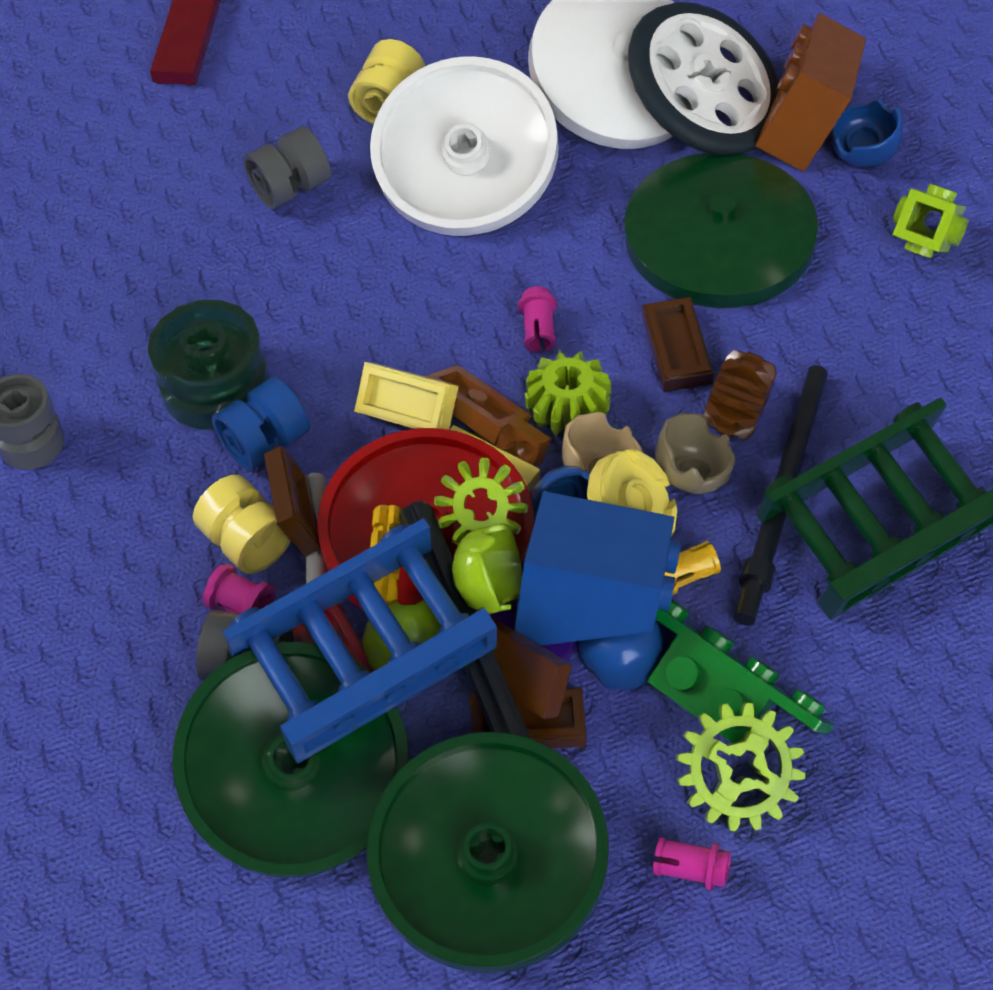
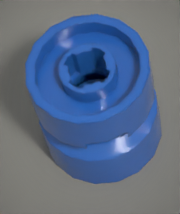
(266, 420)

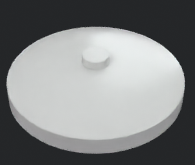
(584, 70)
(464, 146)

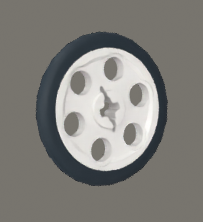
(693, 77)

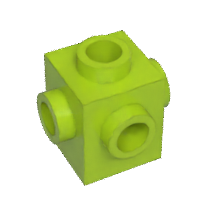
(912, 217)

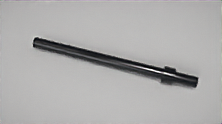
(759, 569)

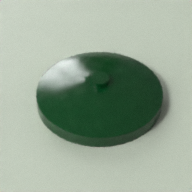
(721, 229)
(251, 793)
(488, 852)

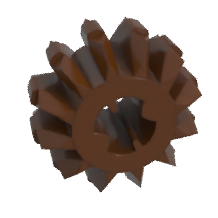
(740, 394)

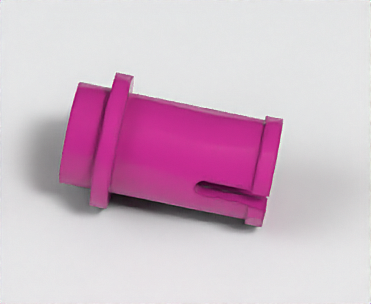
(538, 308)
(693, 862)

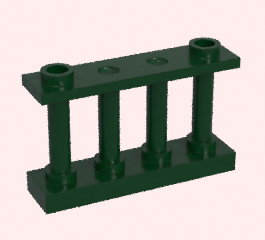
(890, 556)

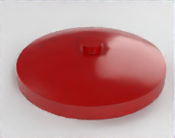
(407, 470)

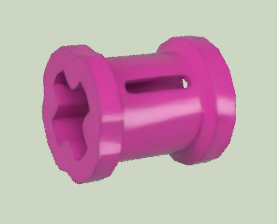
(235, 593)

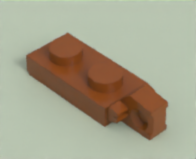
(495, 416)

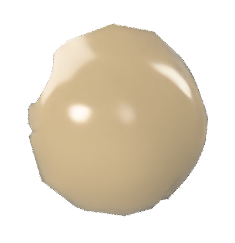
(592, 438)

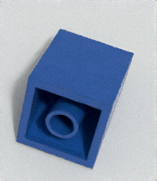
(594, 571)

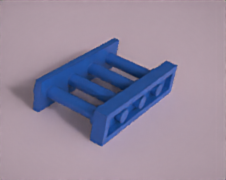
(361, 694)

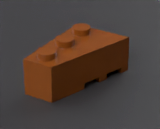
(812, 91)

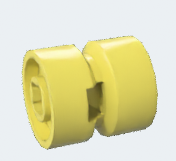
(382, 72)
(240, 523)

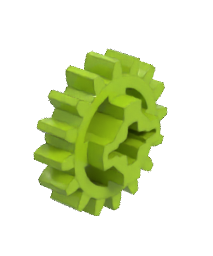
(755, 743)

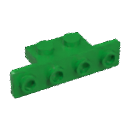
(704, 674)

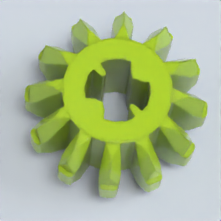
(566, 389)
(495, 491)

